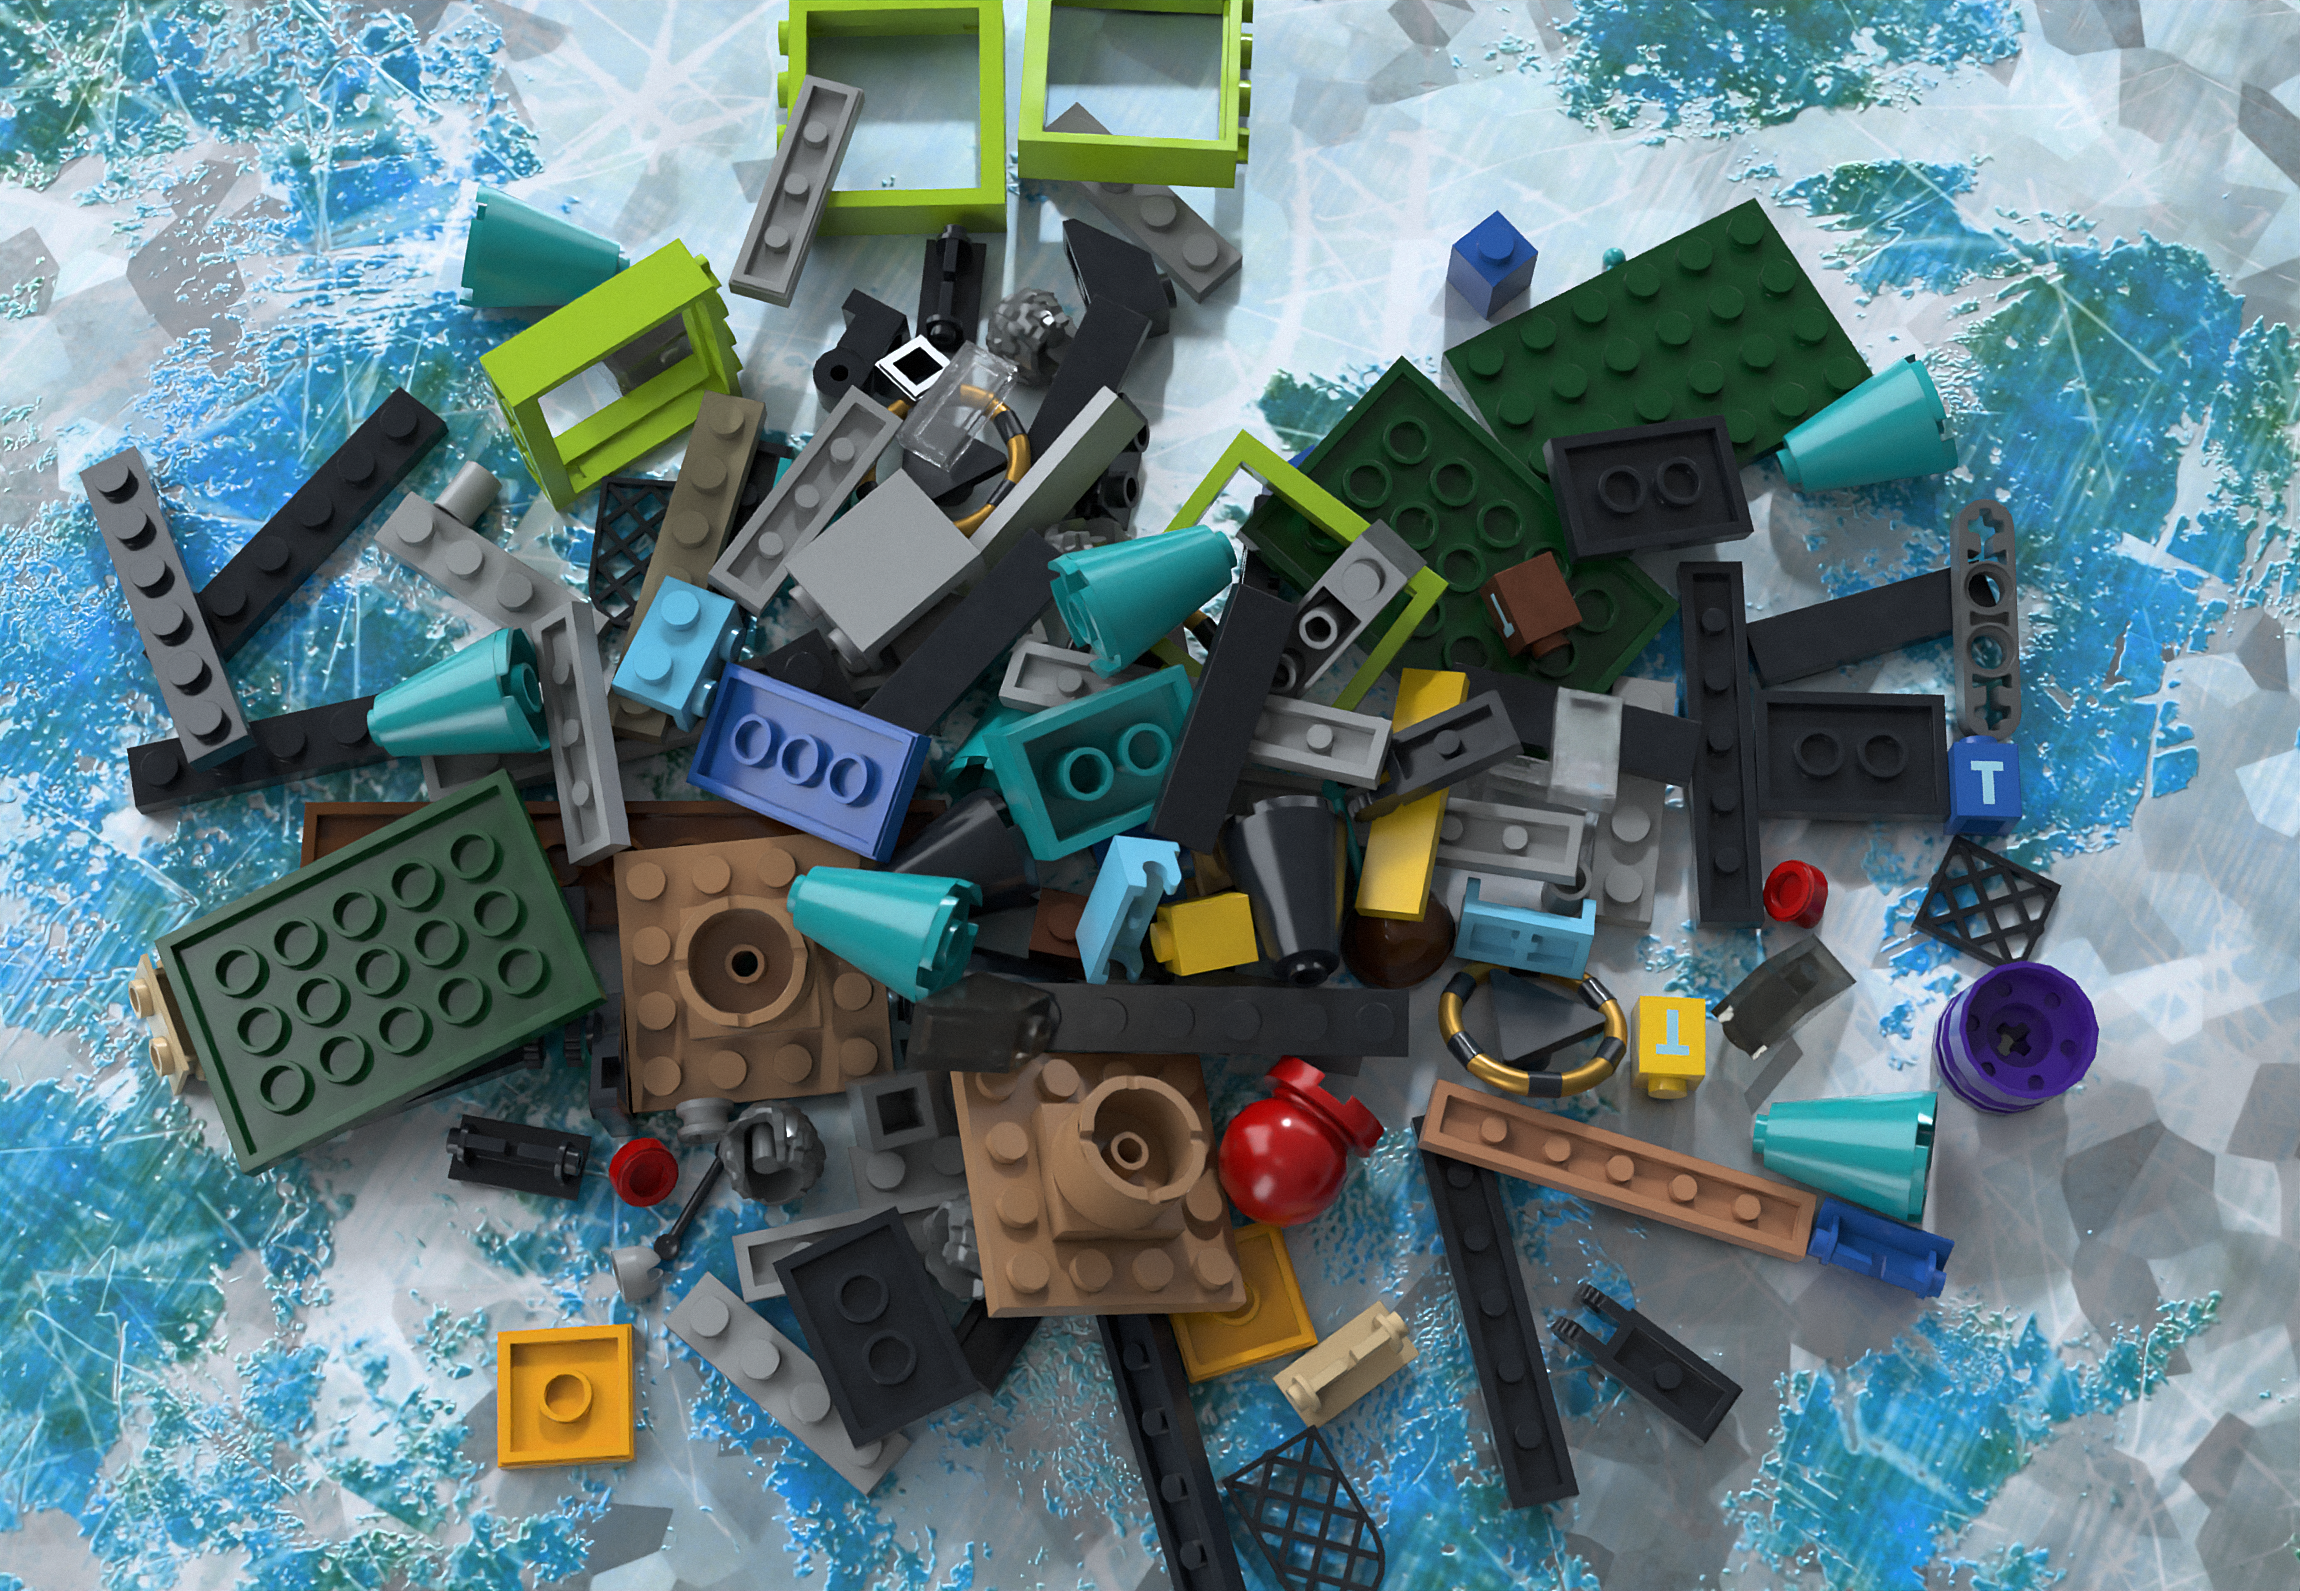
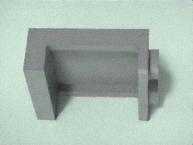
(882, 568)

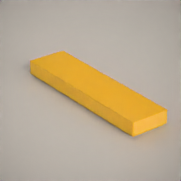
(1406, 842)

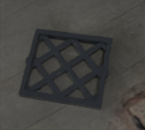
(2003, 866)

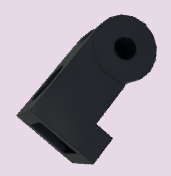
(870, 335)

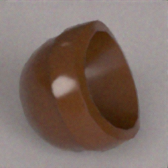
(1396, 951)

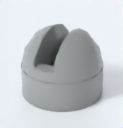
(635, 1271)

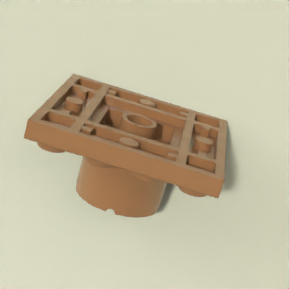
(704, 1028)
(1097, 1187)

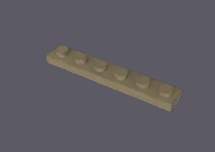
(694, 529)

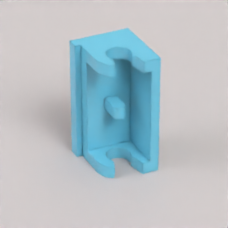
(1124, 904)
(1524, 936)

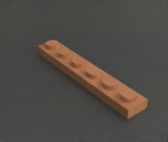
(1617, 1171)

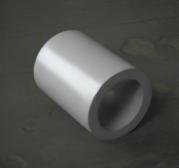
(469, 493)
(1567, 904)

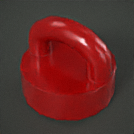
(1796, 894)
(643, 1172)

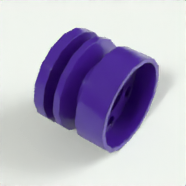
(2044, 1017)

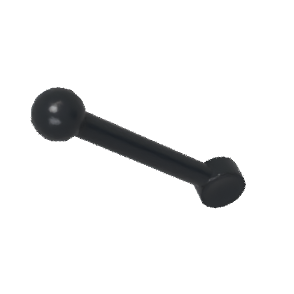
(669, 1245)

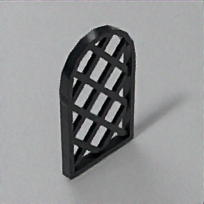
(603, 522)
(1279, 1566)

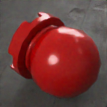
(1290, 1152)

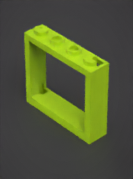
(1136, 157)
(910, 209)
(591, 331)
(1328, 515)

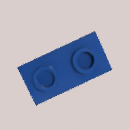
(1880, 1248)

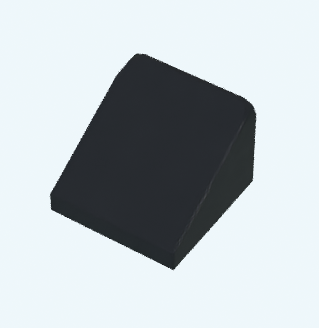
(909, 371)

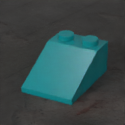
(1090, 762)

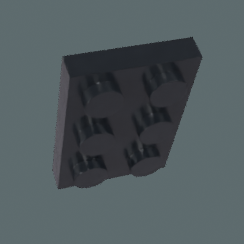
(1647, 489)
(1851, 756)
(876, 1328)

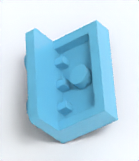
(681, 652)

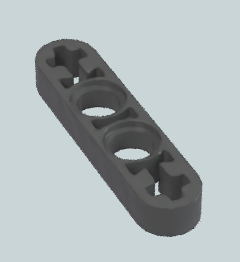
(1993, 622)

